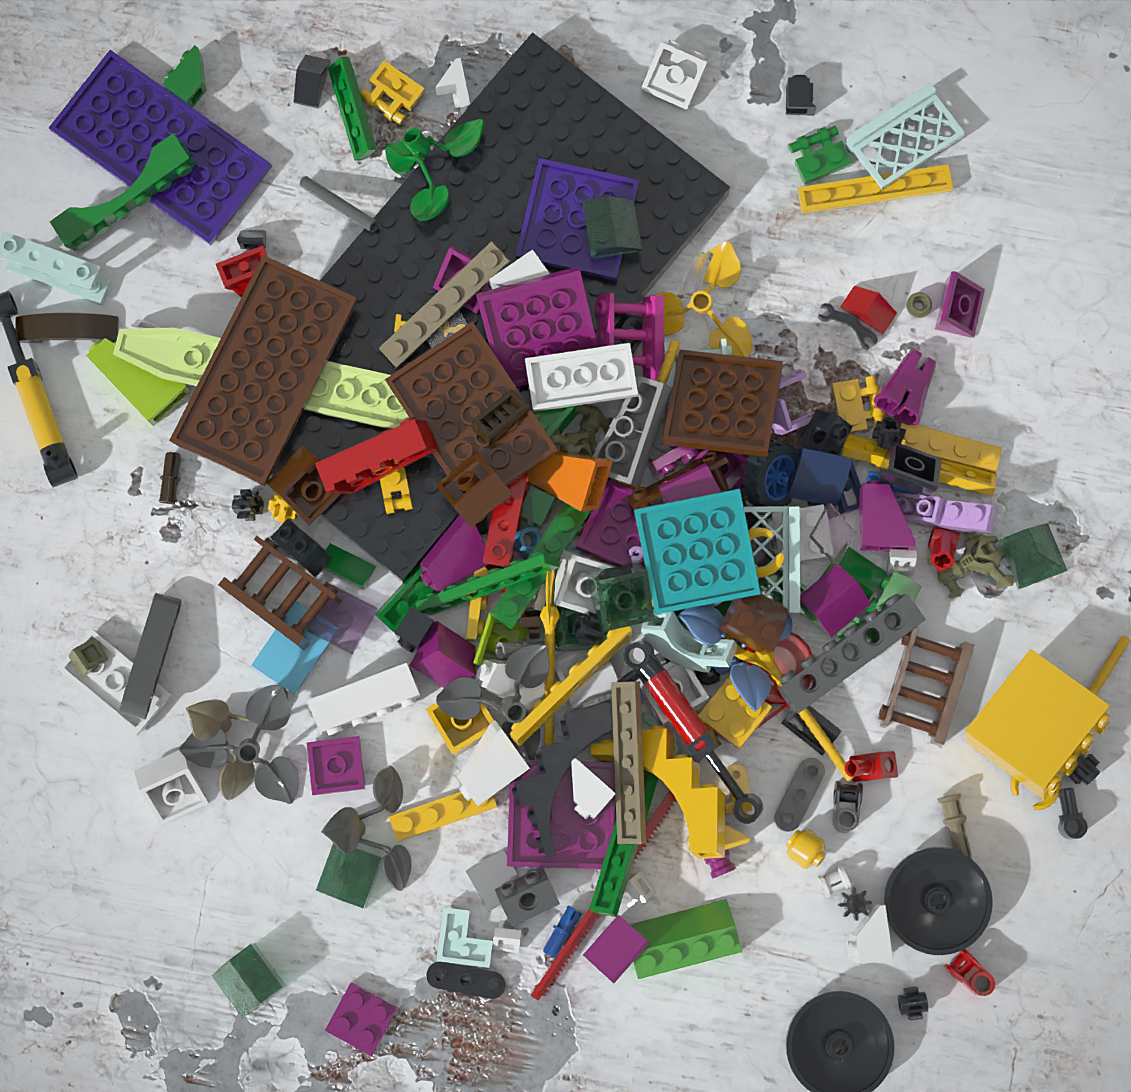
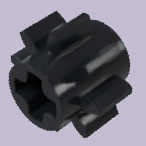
(888, 430)
(247, 504)
(588, 629)
(1085, 770)
(859, 909)
(913, 1003)

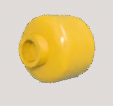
(806, 849)

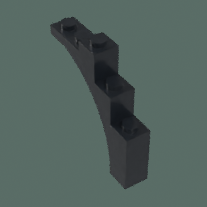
(583, 728)

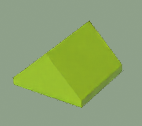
(494, 633)

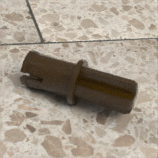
(170, 478)

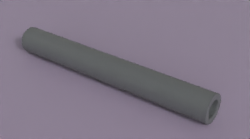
(339, 204)

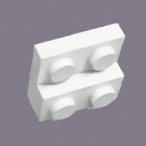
(675, 74)
(808, 520)

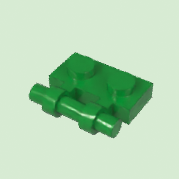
(823, 161)

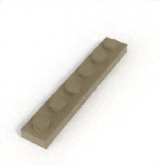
(444, 304)
(628, 762)

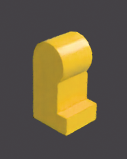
(740, 775)

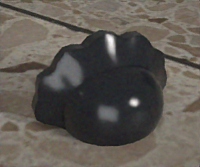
(708, 678)

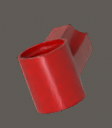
(943, 547)

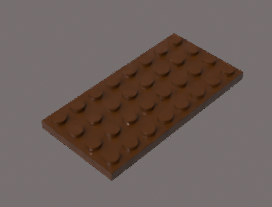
(263, 370)

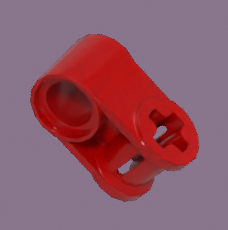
(969, 973)

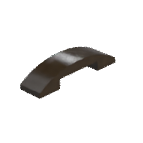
(66, 326)

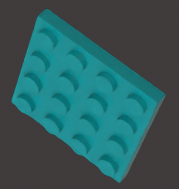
(697, 551)

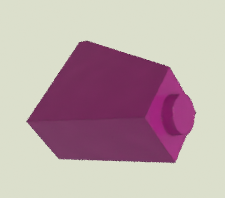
(881, 520)
(453, 556)

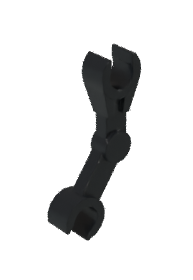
(852, 321)

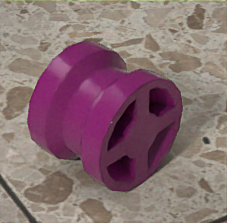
(720, 865)

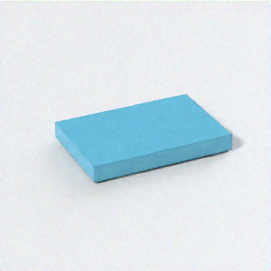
(285, 660)

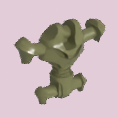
(584, 440)
(979, 556)

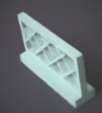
(890, 121)
(790, 548)

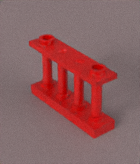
(504, 525)

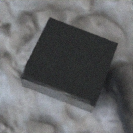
(251, 239)

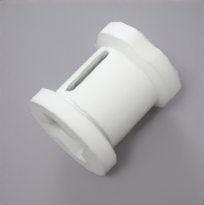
(834, 882)

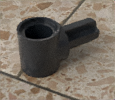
(1070, 812)

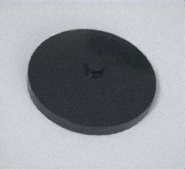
(938, 900)
(839, 1044)

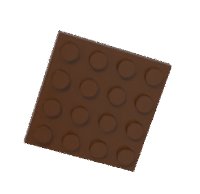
(723, 403)

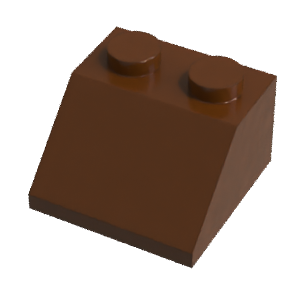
(301, 486)
(474, 489)
(755, 622)

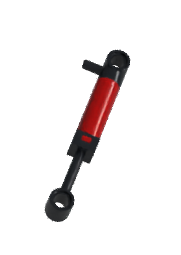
(686, 721)

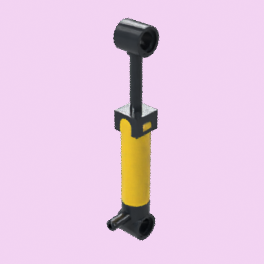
(28, 380)

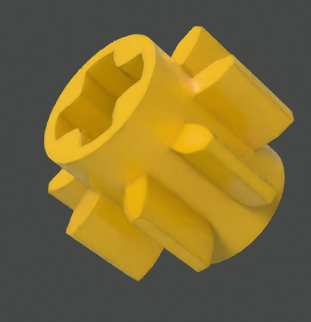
(280, 509)

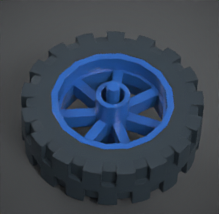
(770, 473)

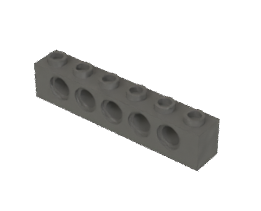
(907, 618)

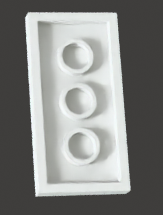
(581, 377)
(109, 681)

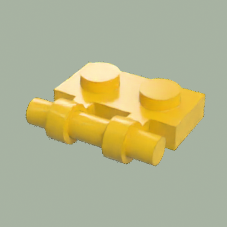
(395, 85)
(850, 406)

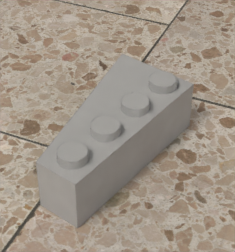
(634, 432)

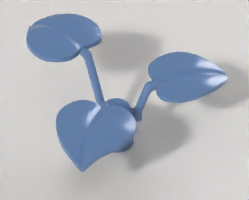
(749, 681)

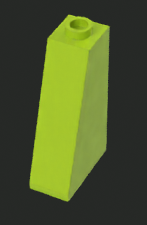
(145, 391)

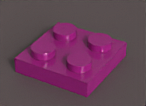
(667, 462)
(335, 765)
(361, 1019)

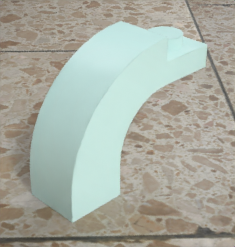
(681, 646)

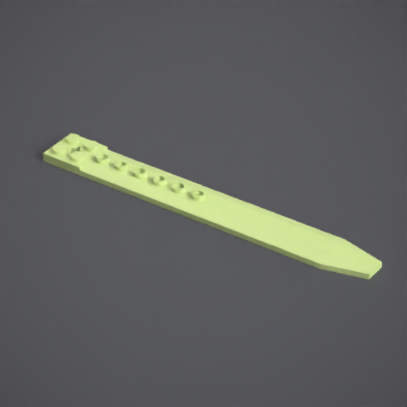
(340, 391)

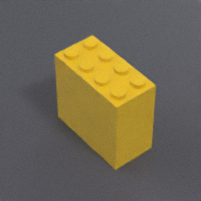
(1038, 724)

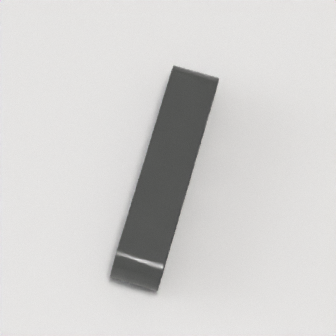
(150, 656)

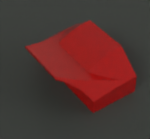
(238, 270)

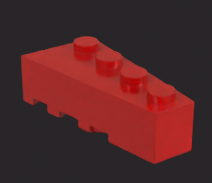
(376, 457)

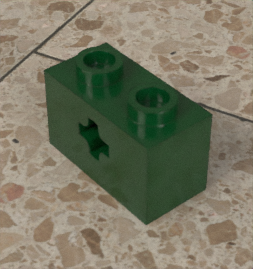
(537, 507)

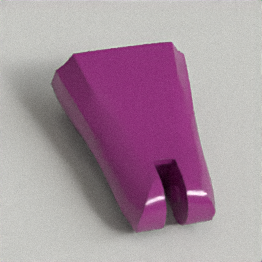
(907, 389)

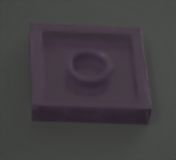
(343, 622)

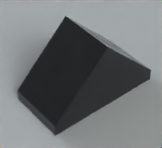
(310, 80)

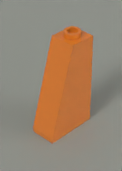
(573, 479)

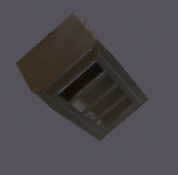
(497, 431)

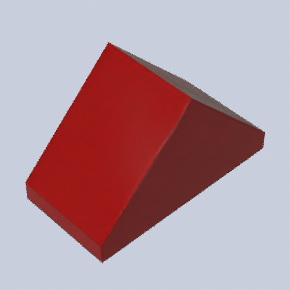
(869, 308)

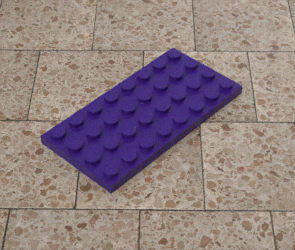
(126, 113)

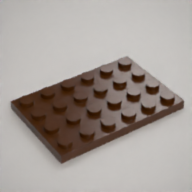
(456, 385)

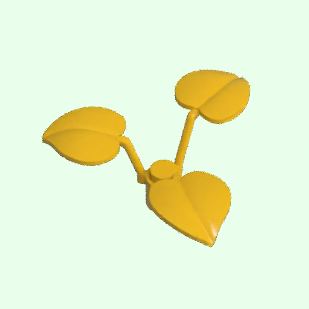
(724, 272)

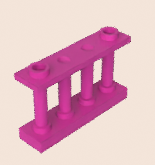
(651, 334)

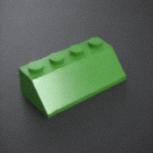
(686, 938)

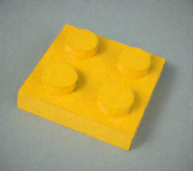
(732, 716)

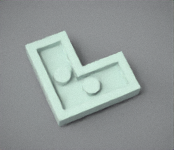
(456, 946)

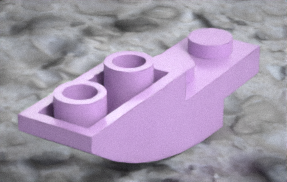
(946, 514)

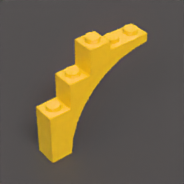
(701, 806)

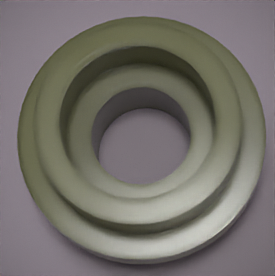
(922, 298)

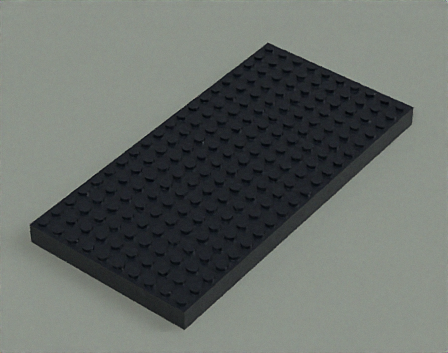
(529, 112)

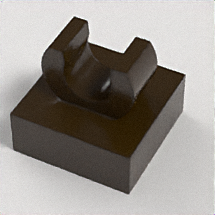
(533, 621)

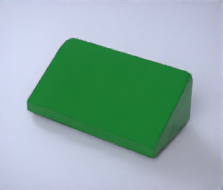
(349, 566)

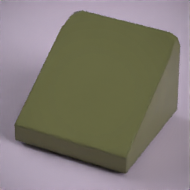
(87, 657)

